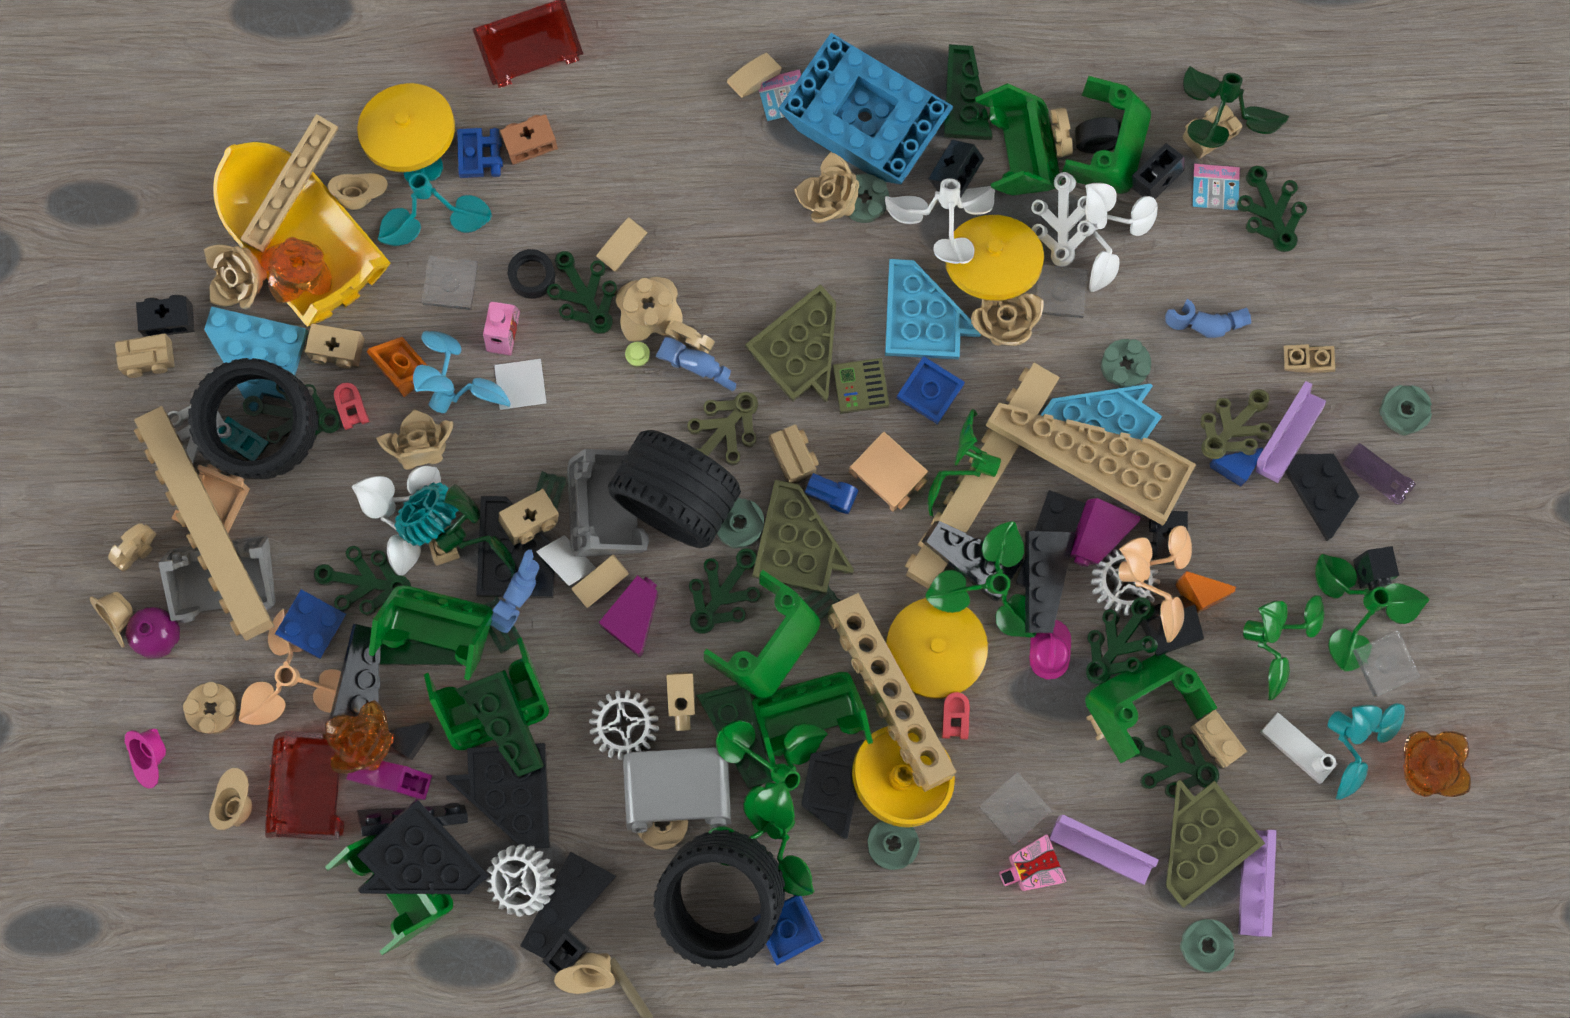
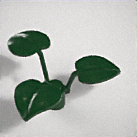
(1210, 135)
(455, 535)

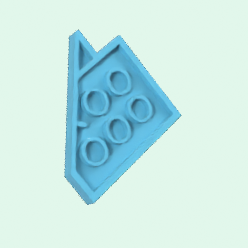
(922, 316)
(251, 337)
(1112, 409)

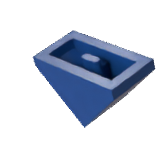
(1236, 466)

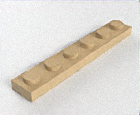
(289, 183)

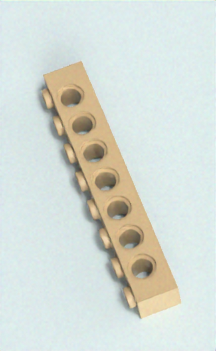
(854, 610)

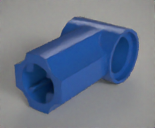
(838, 495)

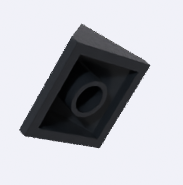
(1190, 631)

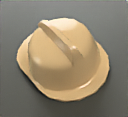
(357, 190)
(114, 611)
(231, 800)
(587, 974)

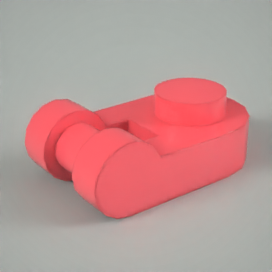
(346, 398)
(956, 707)

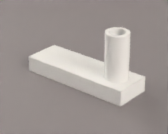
(1299, 748)

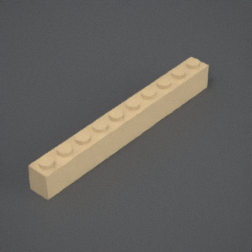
(973, 490)
(204, 524)

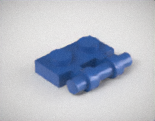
(470, 152)

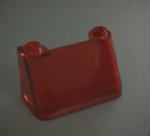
(528, 42)
(302, 789)

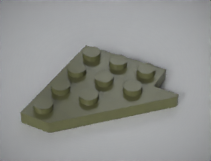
(799, 346)
(797, 542)
(1205, 841)

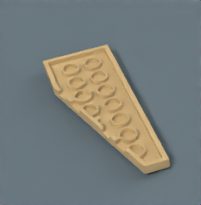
(1123, 467)

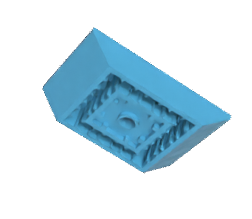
(848, 82)

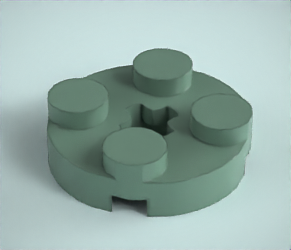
(874, 208)
(1131, 350)
(1392, 411)
(753, 527)
(899, 857)
(1222, 943)

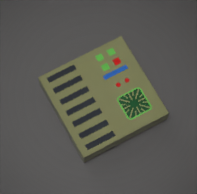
(860, 385)

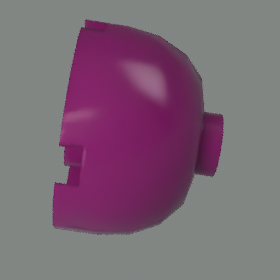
(152, 632)

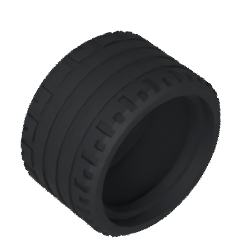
(209, 397)
(674, 488)
(694, 940)

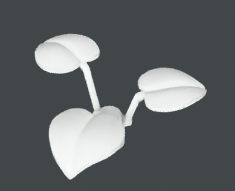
(974, 201)
(1099, 201)
(377, 501)

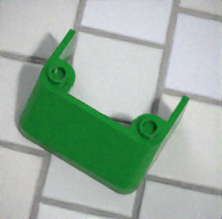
(1027, 140)
(1117, 166)
(435, 621)
(766, 672)
(1113, 700)
(819, 701)
(464, 728)
(414, 910)

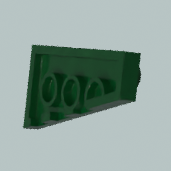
(967, 117)
(417, 653)
(732, 705)
(500, 713)

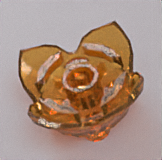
(290, 282)
(359, 740)
(1450, 752)

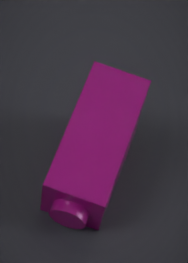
(1100, 531)
(632, 615)
(395, 779)

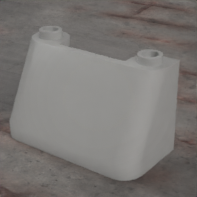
(596, 519)
(188, 584)
(676, 787)

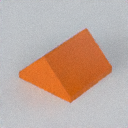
(397, 363)
(1203, 590)

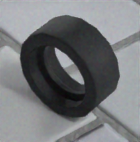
(1097, 134)
(526, 256)

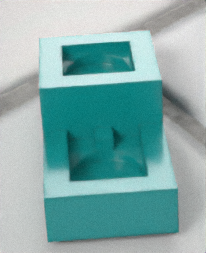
(243, 440)

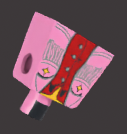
(502, 325)
(1034, 866)

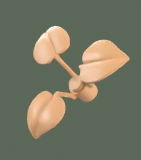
(1137, 569)
(260, 700)

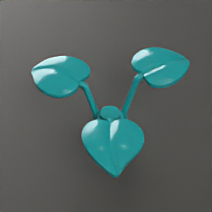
(401, 228)
(1364, 722)

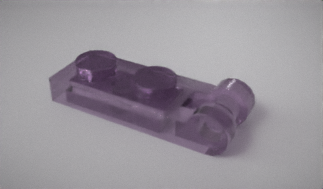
(1378, 473)

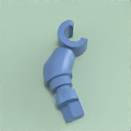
(1207, 324)
(694, 361)
(516, 594)

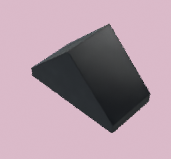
(411, 738)
(565, 952)

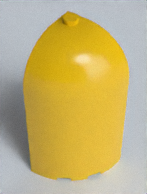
(315, 216)

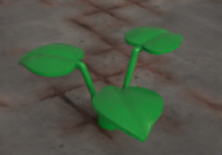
(981, 460)
(1000, 546)
(1401, 603)
(1274, 618)
(799, 741)
(777, 807)

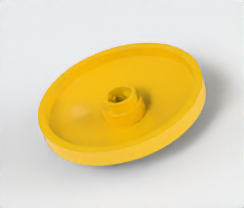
(406, 127)
(1004, 261)
(937, 649)
(888, 786)

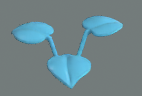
(429, 379)

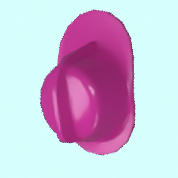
(1051, 652)
(145, 754)

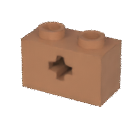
(520, 147)

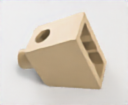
(681, 686)

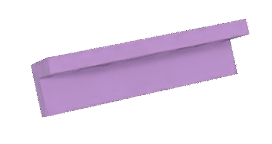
(1290, 434)
(1102, 849)
(1258, 889)

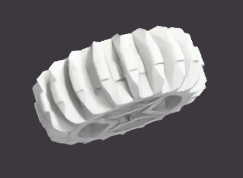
(1113, 598)
(635, 723)
(506, 880)

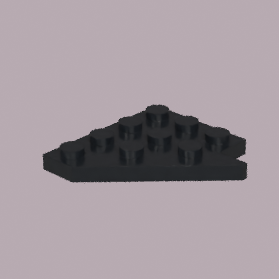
(492, 572)
(510, 801)
(418, 858)

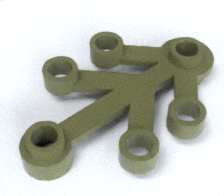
(726, 426)
(1235, 428)

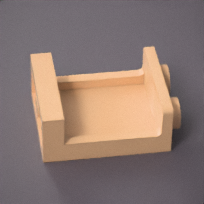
(889, 471)
(225, 493)

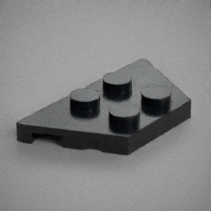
(1323, 489)
(830, 787)

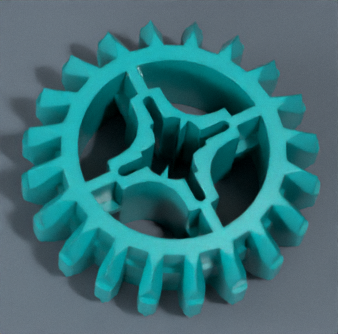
(425, 515)

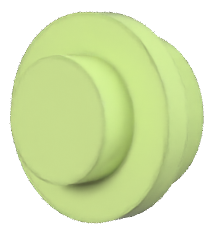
(637, 353)

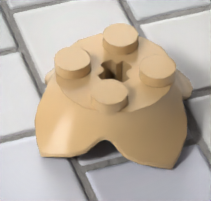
(832, 192)
(237, 276)
(1024, 314)
(640, 322)
(418, 441)

